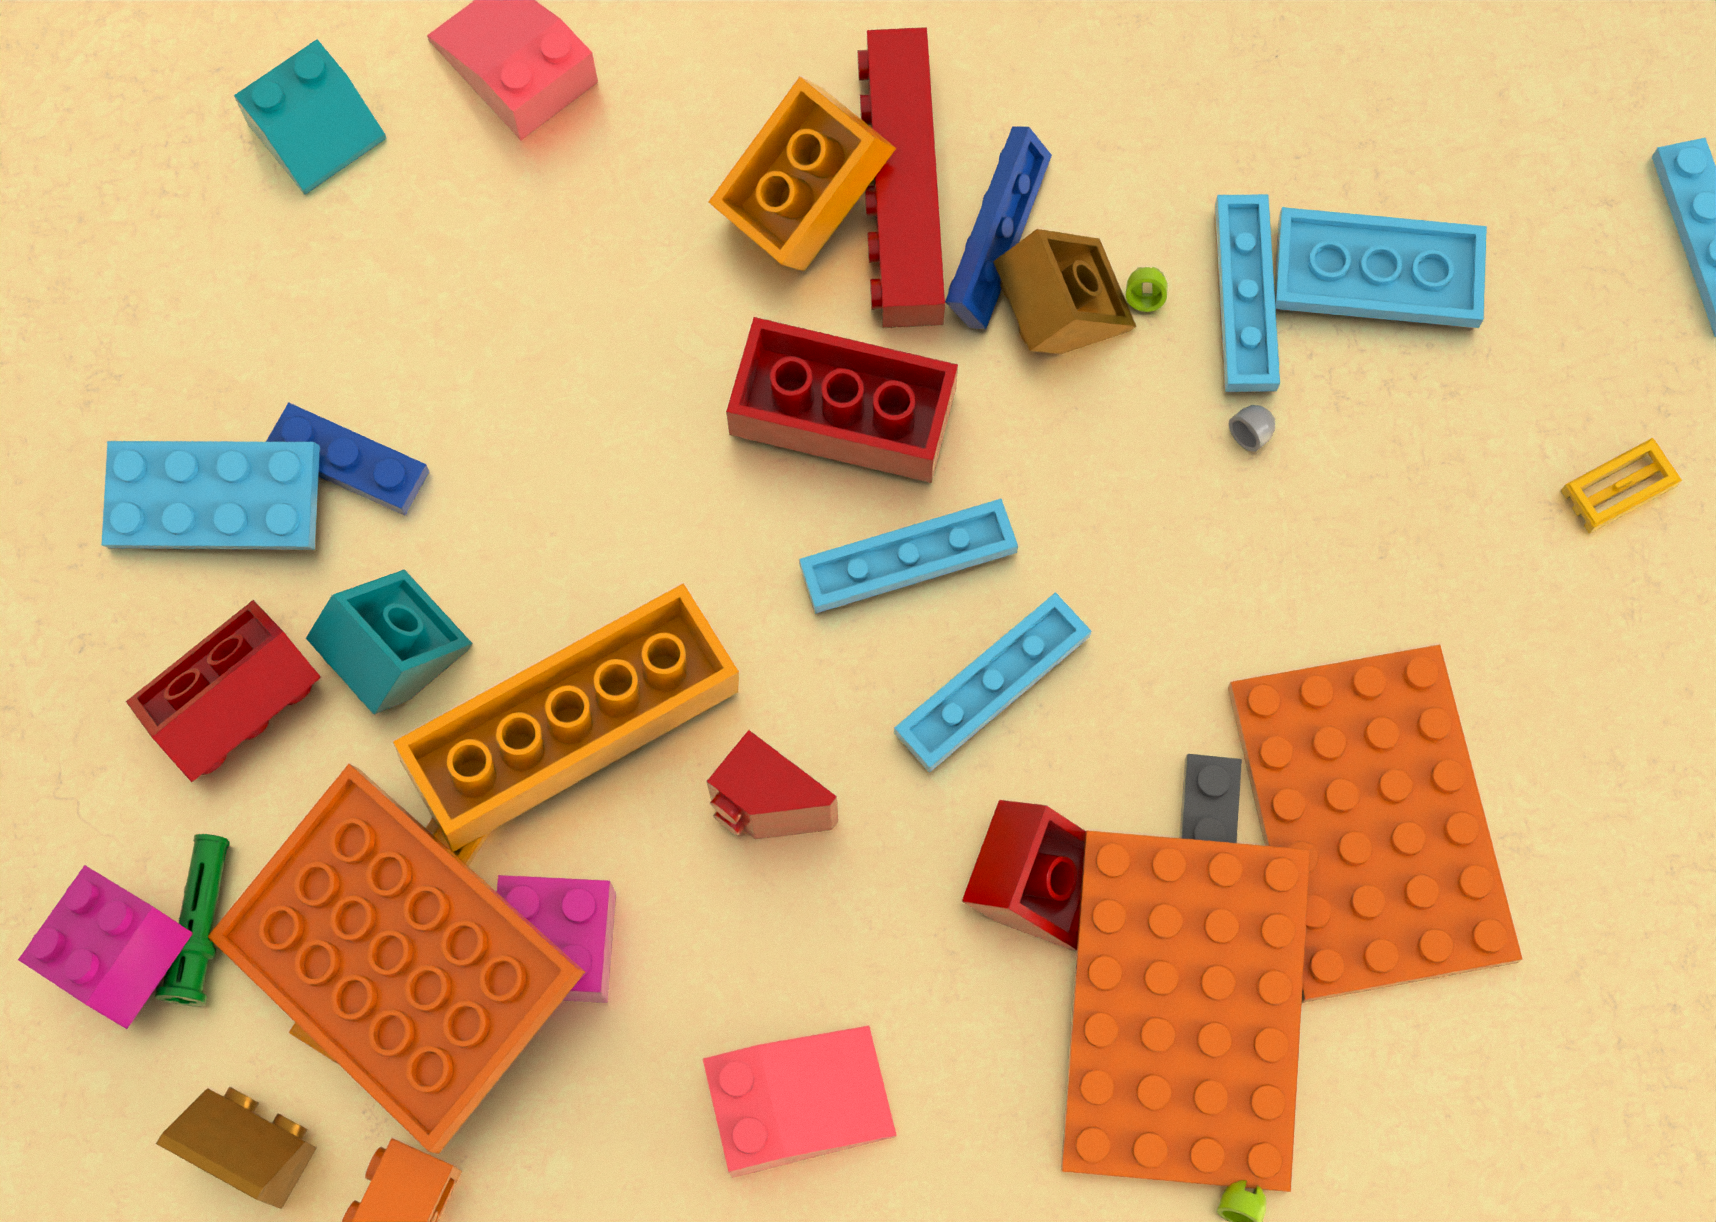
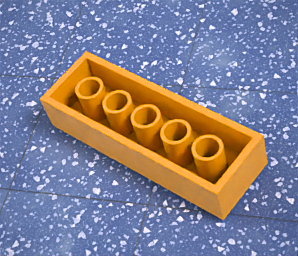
(567, 716)

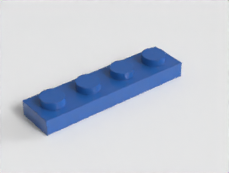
(998, 226)

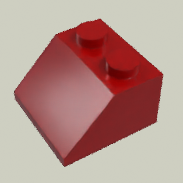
(768, 794)
(1030, 872)

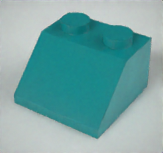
(310, 116)
(386, 639)

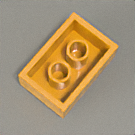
(801, 175)

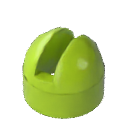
(1146, 301)
(1241, 1205)

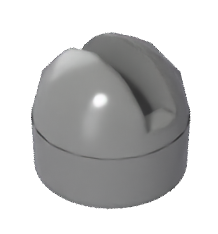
(1252, 427)

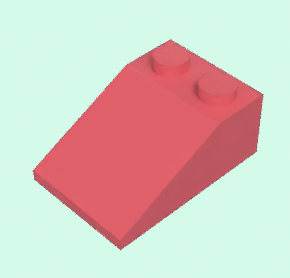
(517, 59)
(798, 1099)

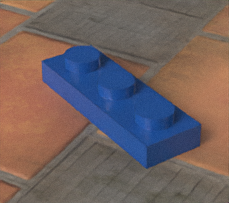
(354, 459)

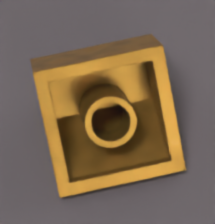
(1063, 291)
(240, 1146)

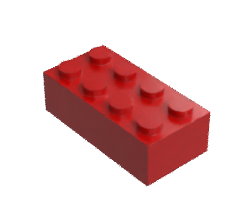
(842, 399)

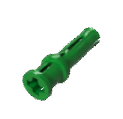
(187, 974)

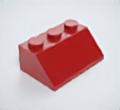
(223, 691)

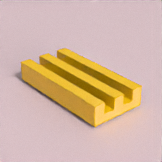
(1586, 506)

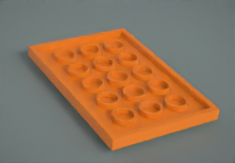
(1383, 792)
(395, 957)
(1186, 1011)

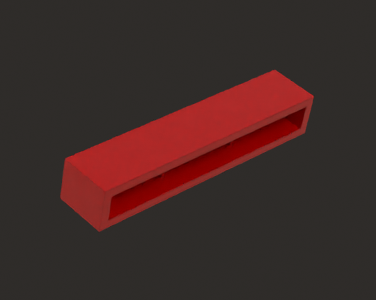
(906, 186)

